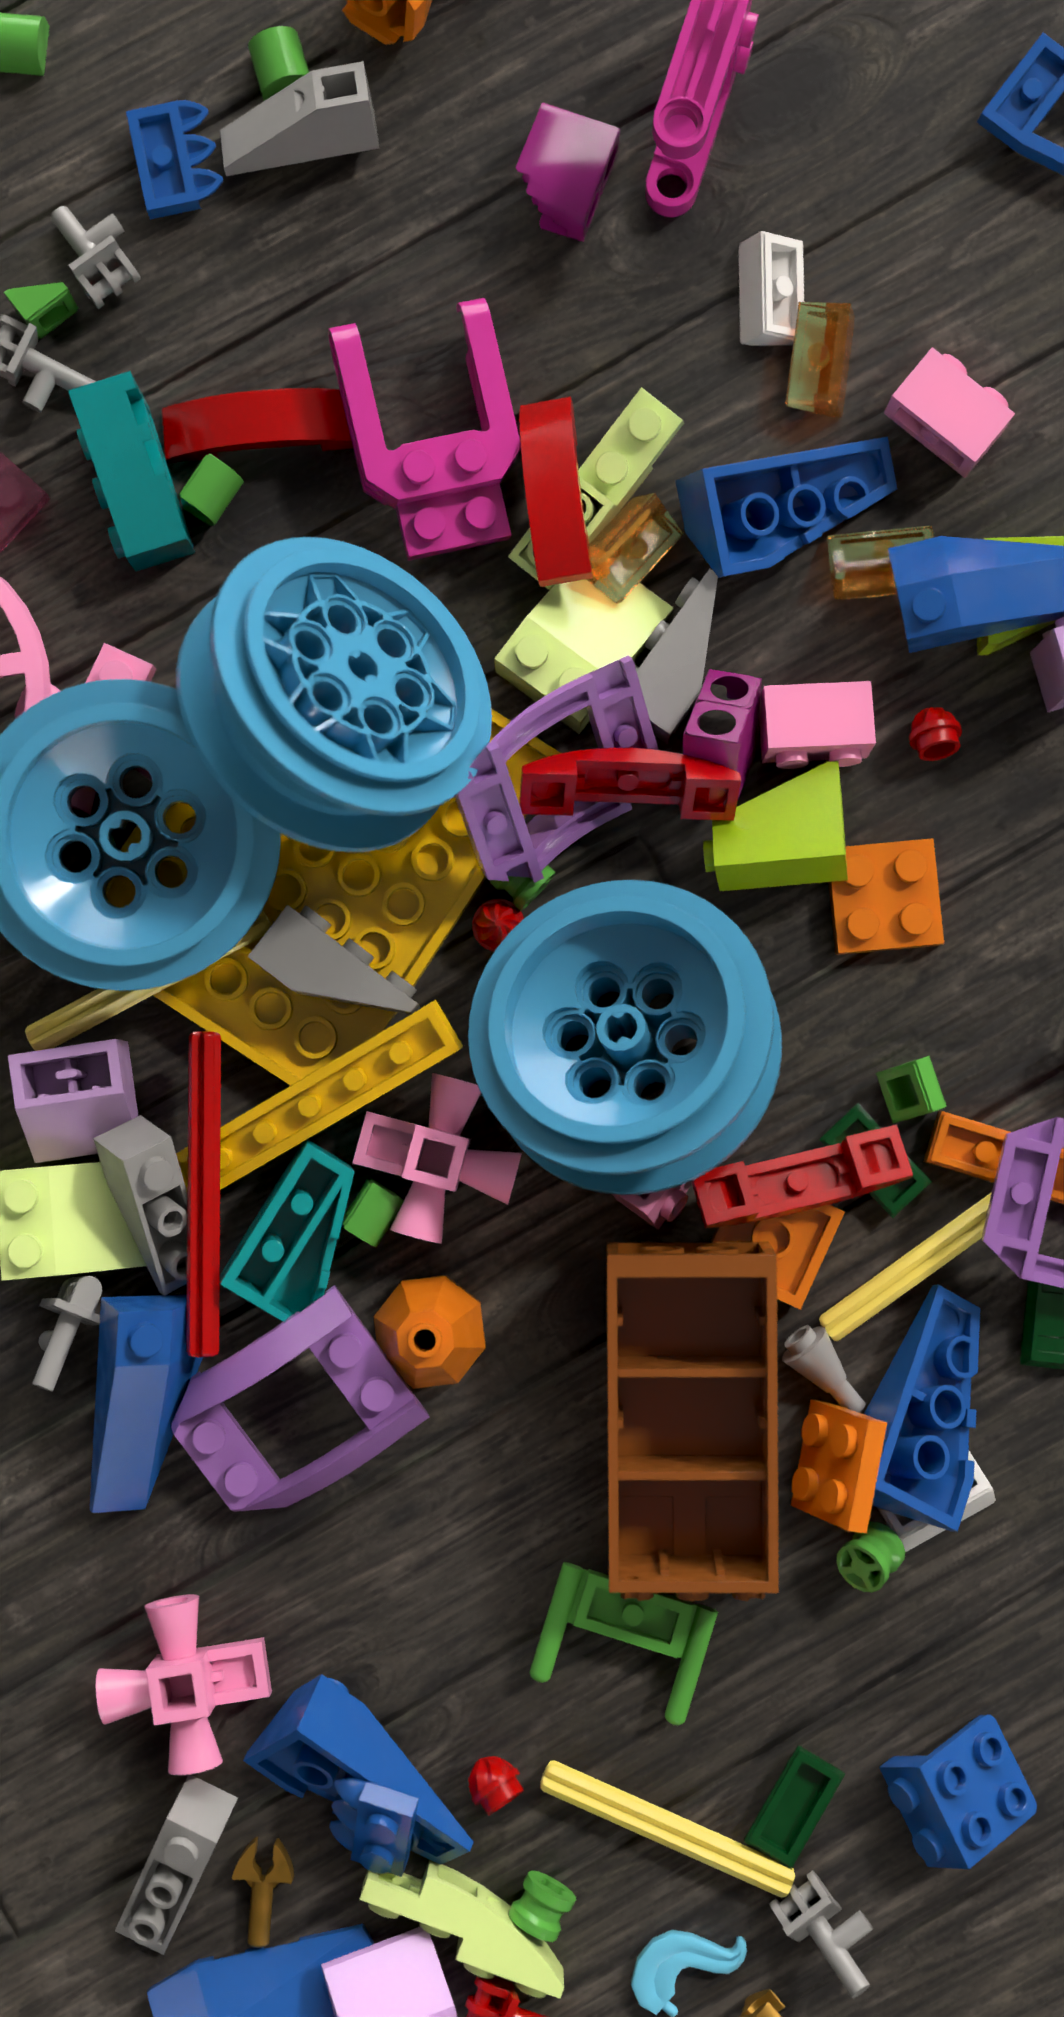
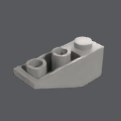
(309, 120)
(676, 664)
(318, 966)
(151, 1196)
(176, 1864)

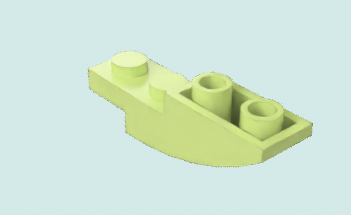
(615, 467)
(457, 1905)

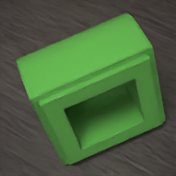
(23, 43)
(277, 59)
(210, 490)
(911, 1089)
(372, 1212)

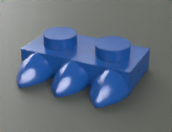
(168, 154)
(374, 1824)

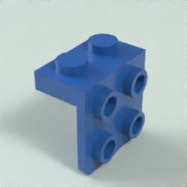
(961, 1795)

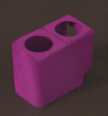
(567, 168)
(738, 745)

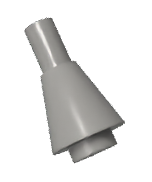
(815, 1358)

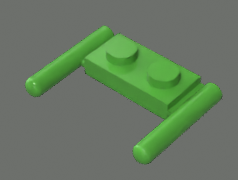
(656, 1624)

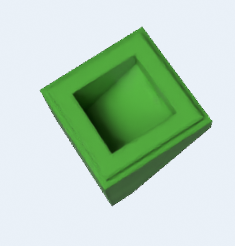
(42, 305)

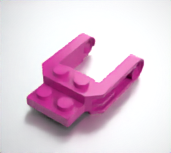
(698, 83)
(445, 484)

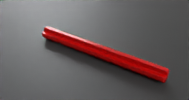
(203, 1194)

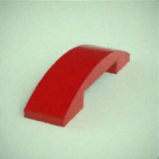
(255, 422)
(554, 492)
(629, 776)
(802, 1180)

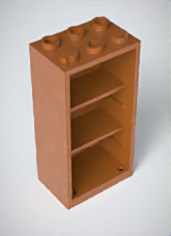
(692, 1419)

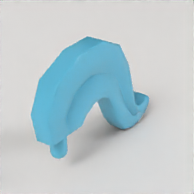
(669, 1954)

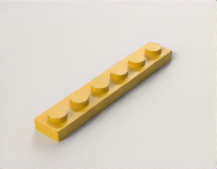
(332, 1092)

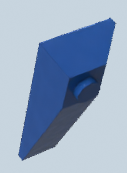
(768, 507)
(974, 588)
(138, 1391)
(929, 1414)
(334, 1736)
(260, 1982)

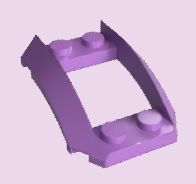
(489, 802)
(1022, 1201)
(352, 1362)

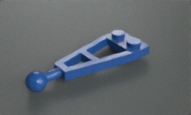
(1025, 103)

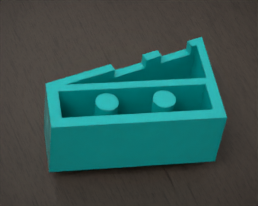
(131, 472)
(293, 1238)

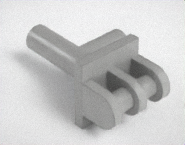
(101, 262)
(24, 356)
(75, 1304)
(814, 1922)

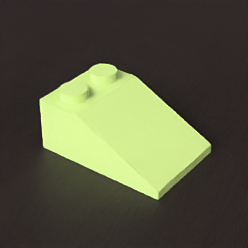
(574, 634)
(61, 1223)

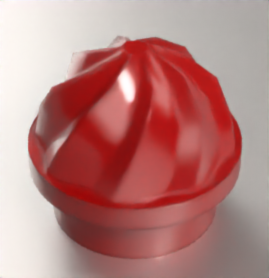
(935, 734)
(494, 922)
(494, 1783)

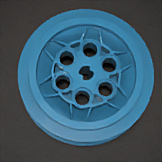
(332, 695)
(63, 917)
(546, 991)

